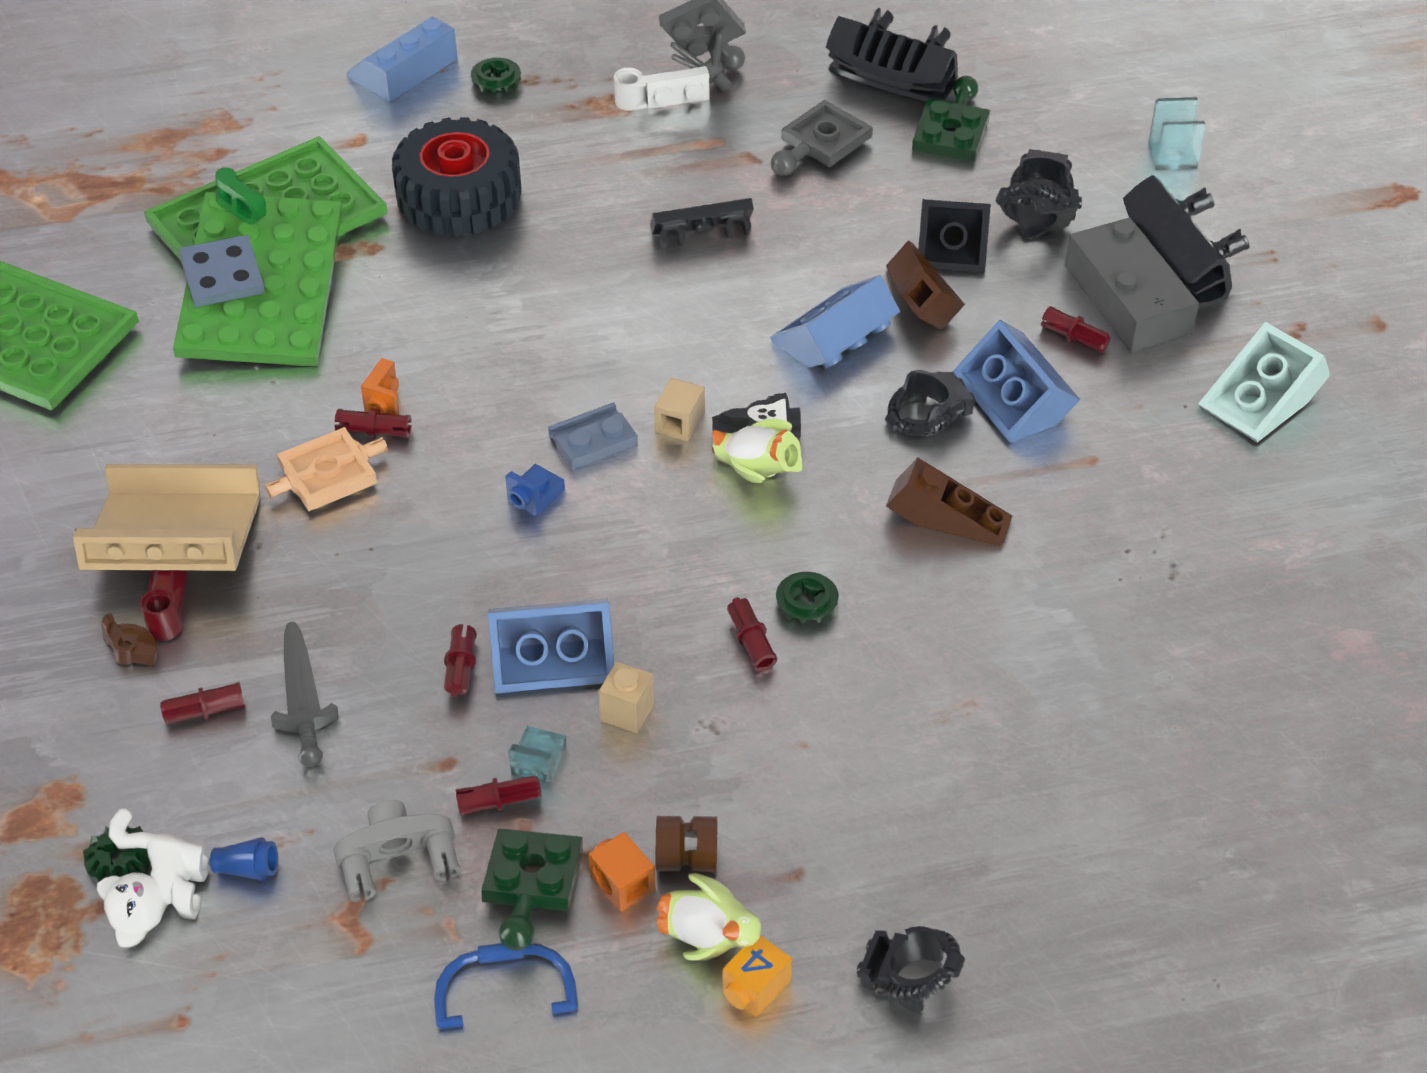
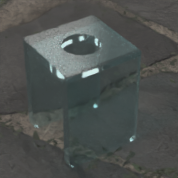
(1175, 135)

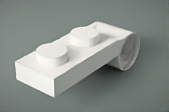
(659, 90)

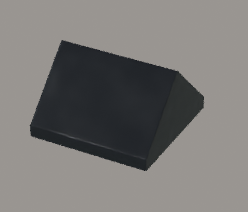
(954, 235)

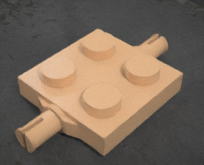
(326, 468)

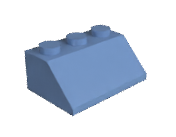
(407, 60)
(838, 323)
(1015, 383)
(551, 645)

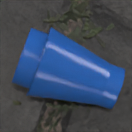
(246, 859)

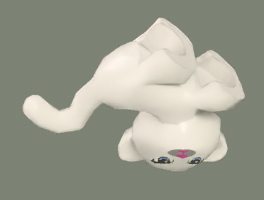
(139, 900)

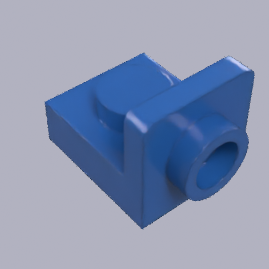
(533, 489)

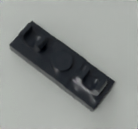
(702, 219)

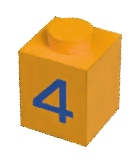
(756, 976)

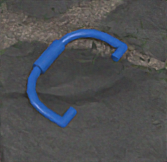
(496, 953)

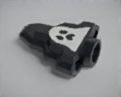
(771, 408)

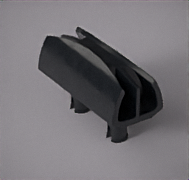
(893, 60)
(1181, 242)

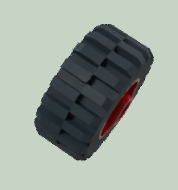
(456, 176)

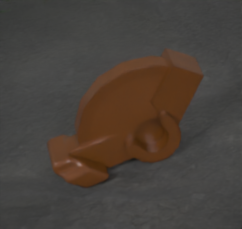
(129, 642)

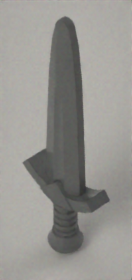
(302, 699)

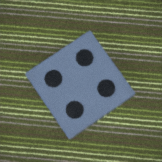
(221, 271)

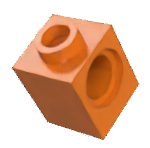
(622, 871)

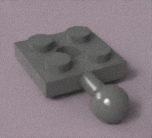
(717, 17)
(823, 134)

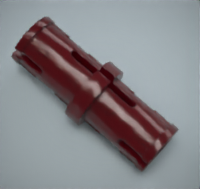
(373, 423)

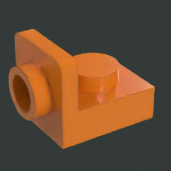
(381, 388)

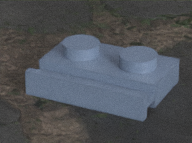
(593, 436)

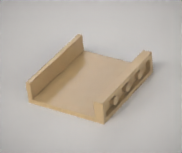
(171, 518)

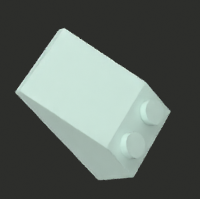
(1266, 383)

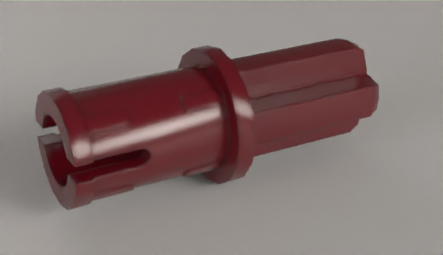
(1075, 329)
(751, 634)
(459, 660)
(202, 703)
(496, 794)

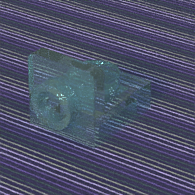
(537, 754)

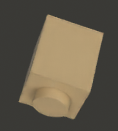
(679, 409)
(626, 697)

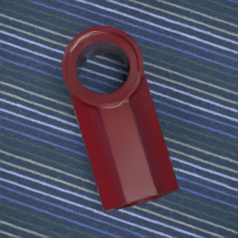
(164, 602)

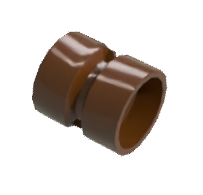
(670, 844)

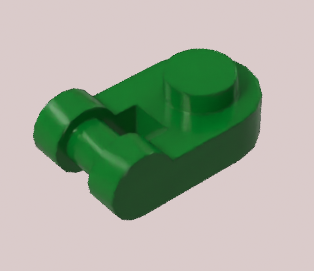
(238, 197)

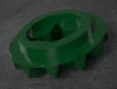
(505, 70)
(815, 587)
(100, 863)

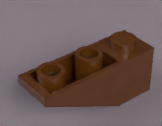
(923, 287)
(947, 506)

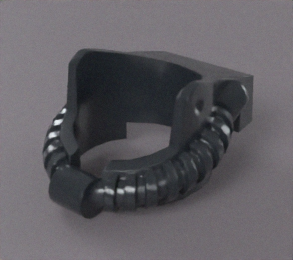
(1043, 165)
(1049, 208)
(939, 386)
(888, 956)

